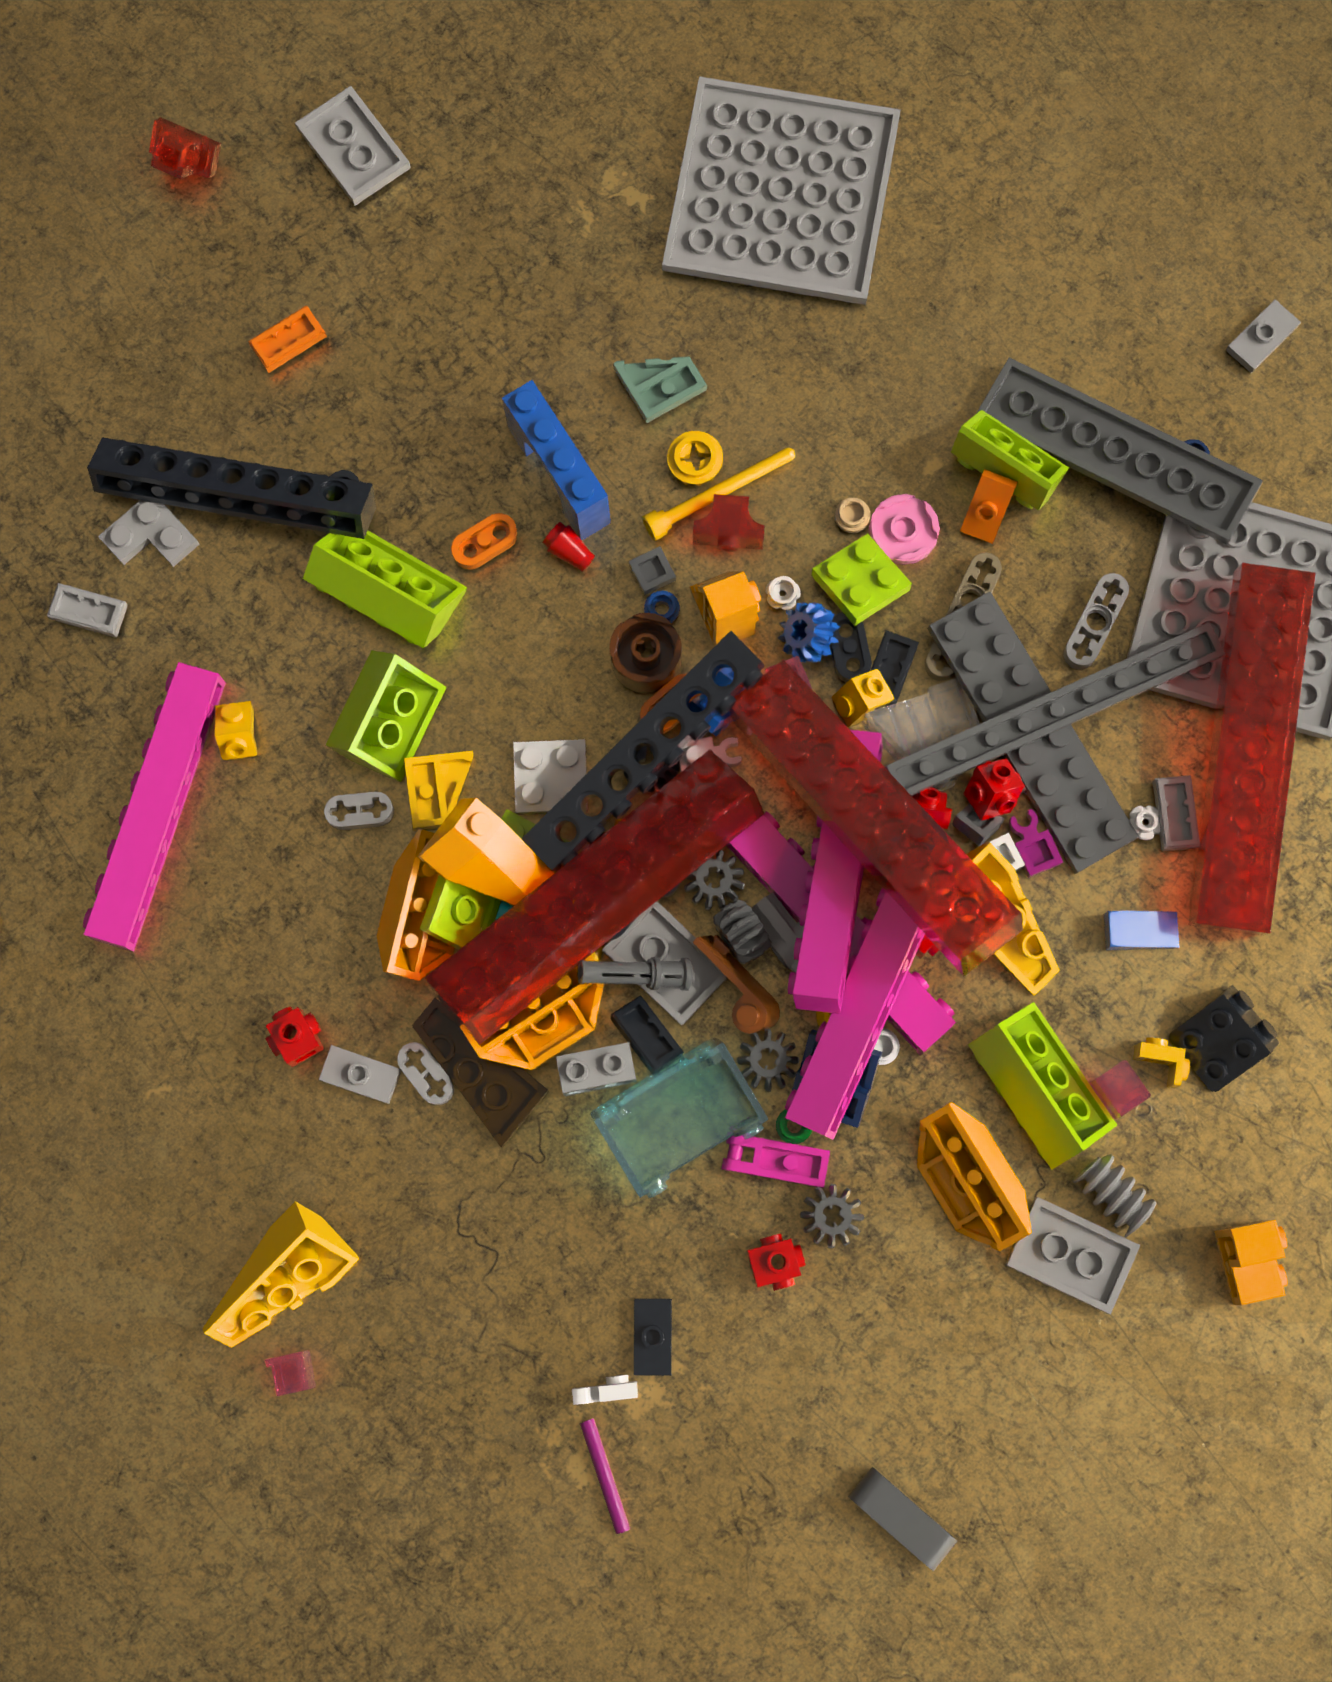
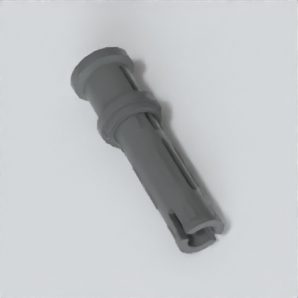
(652, 973)

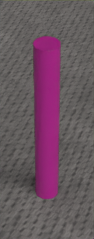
(605, 1476)

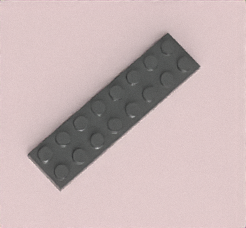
(1122, 451)
(1055, 768)

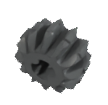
(727, 884)
(742, 931)
(779, 1064)
(843, 1213)

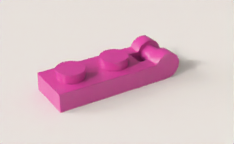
(778, 1160)

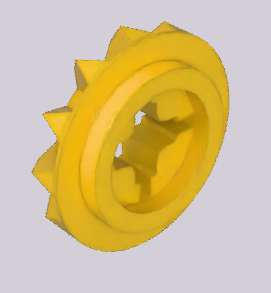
(705, 446)

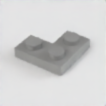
(147, 524)

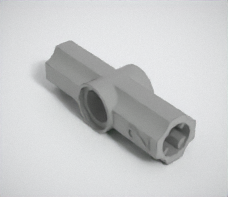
(780, 928)

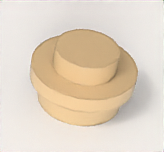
(852, 515)

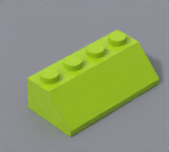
(385, 585)
(1042, 1085)

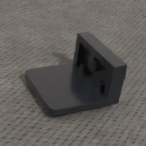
(1225, 1039)

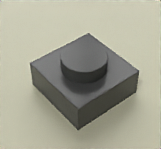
(652, 570)
(975, 829)

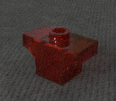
(182, 151)
(729, 525)

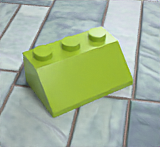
(997, 448)
(386, 714)

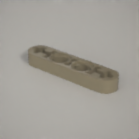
(970, 575)

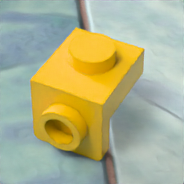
(861, 696)
(235, 730)
(1158, 1052)

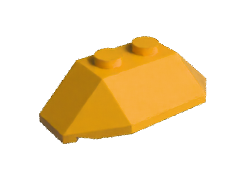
(401, 944)
(546, 1025)
(972, 1178)

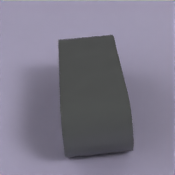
(902, 1519)

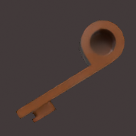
(756, 1007)

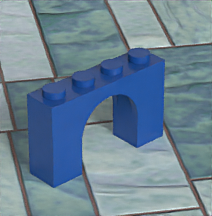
(540, 431)

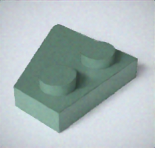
(660, 384)

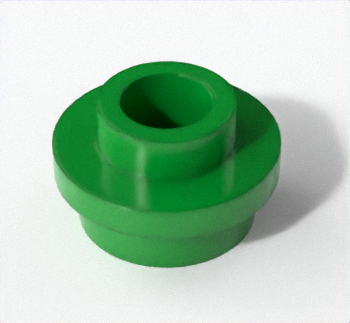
(786, 1135)

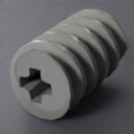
(1116, 1193)

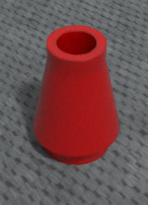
(567, 546)

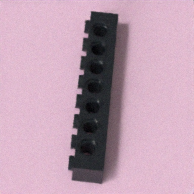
(232, 487)
(728, 653)

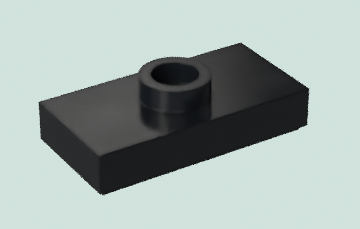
(894, 661)
(646, 1035)
(652, 1337)

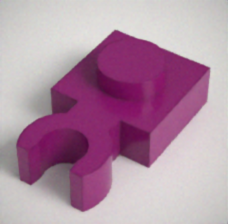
(1035, 848)

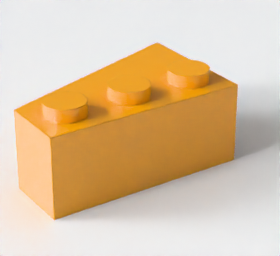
(728, 605)

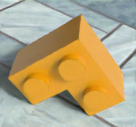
(1250, 1260)

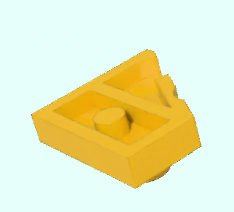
(435, 786)

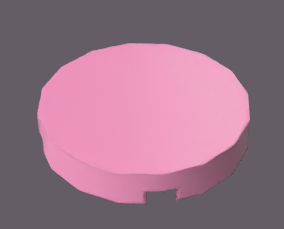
(905, 528)

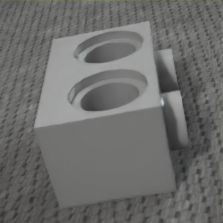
(596, 1069)

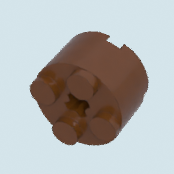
(631, 640)

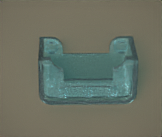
(678, 1115)

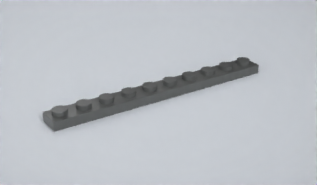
(1057, 710)

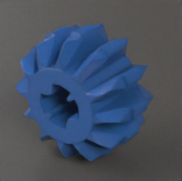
(808, 632)

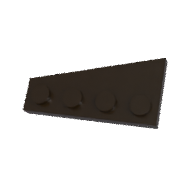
(496, 1091)

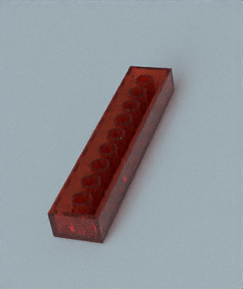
(1252, 749)
(876, 819)
(595, 896)

